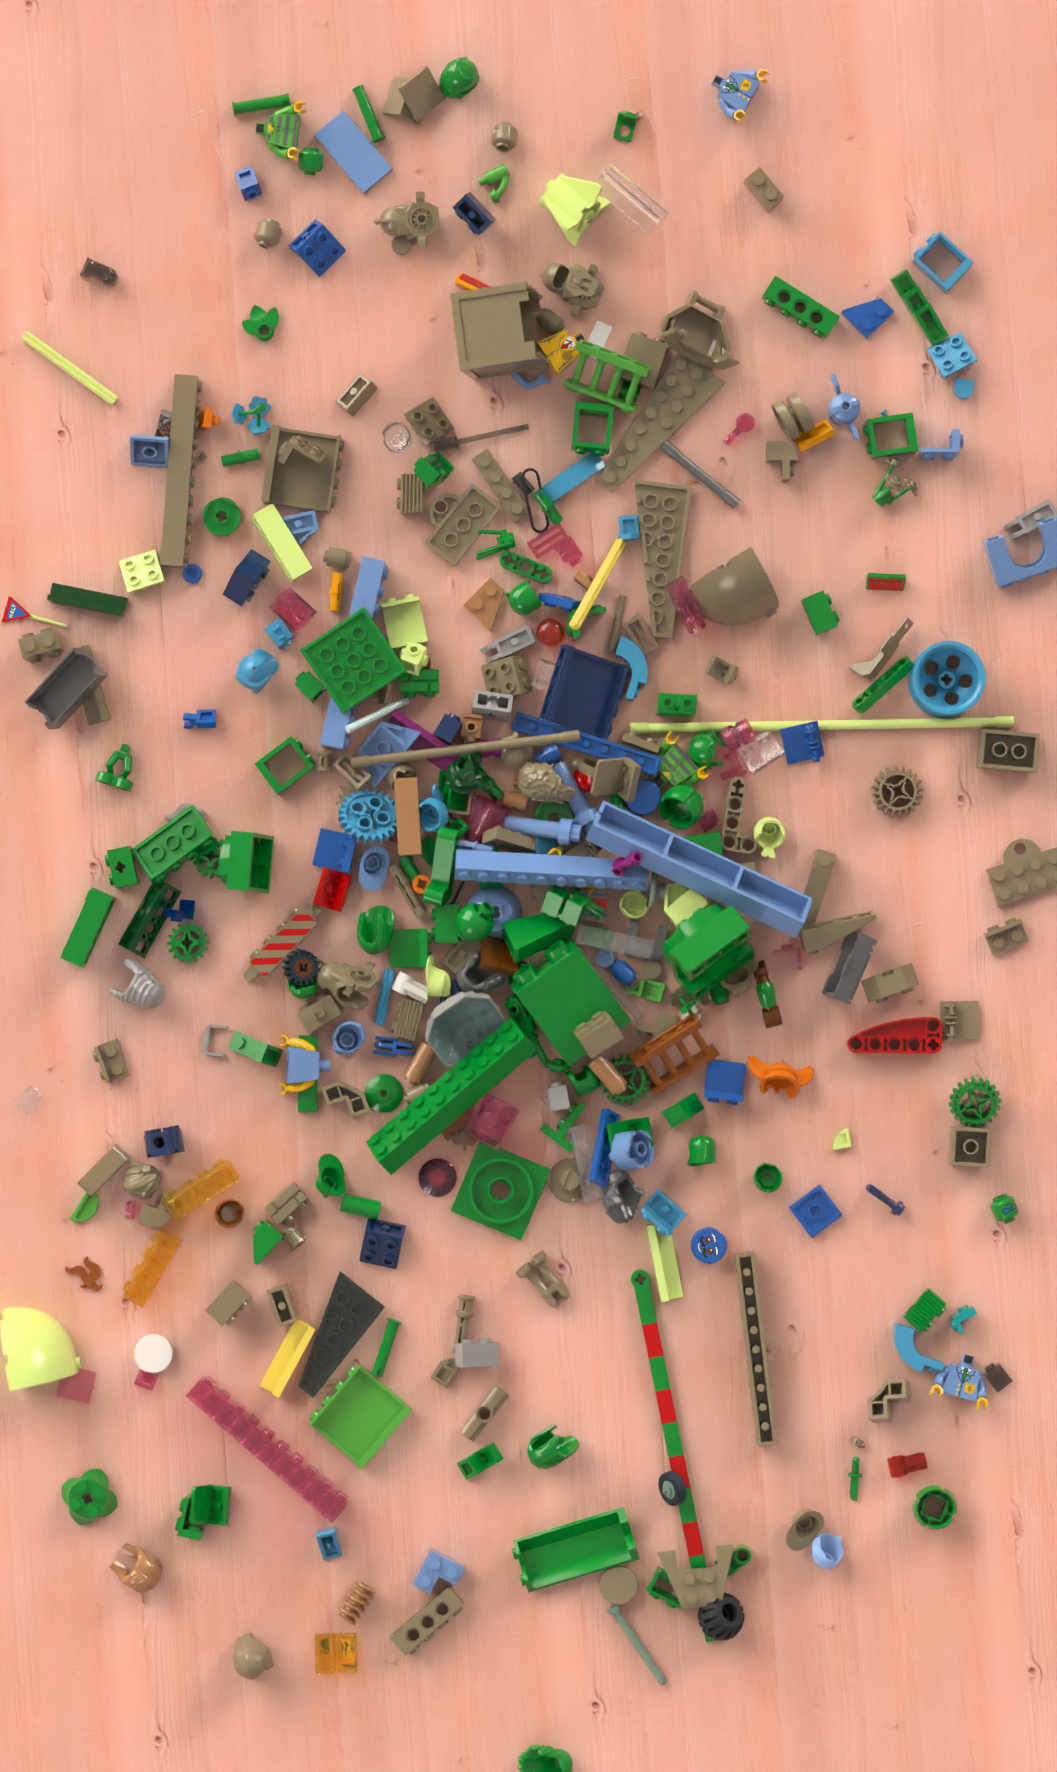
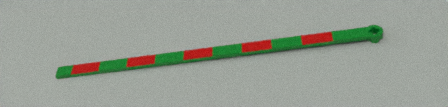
(668, 1418)

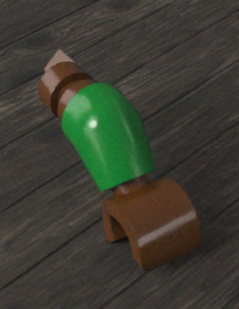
(767, 997)

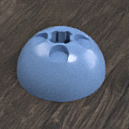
(502, 900)

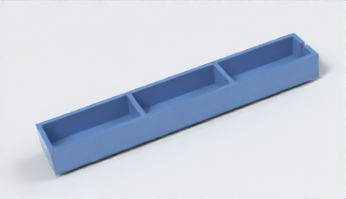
(700, 869)

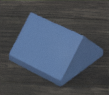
(149, 450)

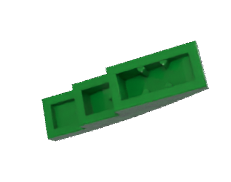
(919, 307)

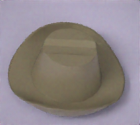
(564, 1181)

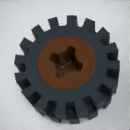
(295, 963)

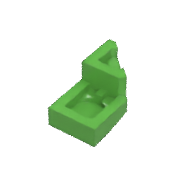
(648, 989)

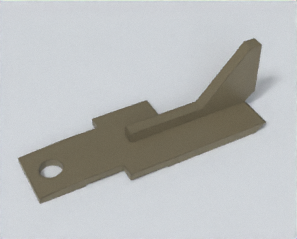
(873, 667)

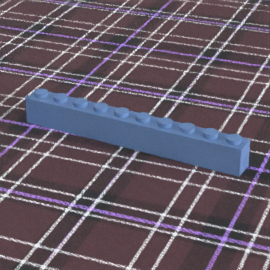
(546, 870)

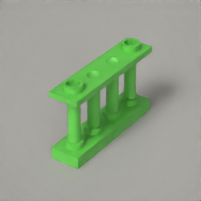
(621, 364)

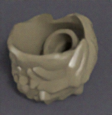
(141, 1180)

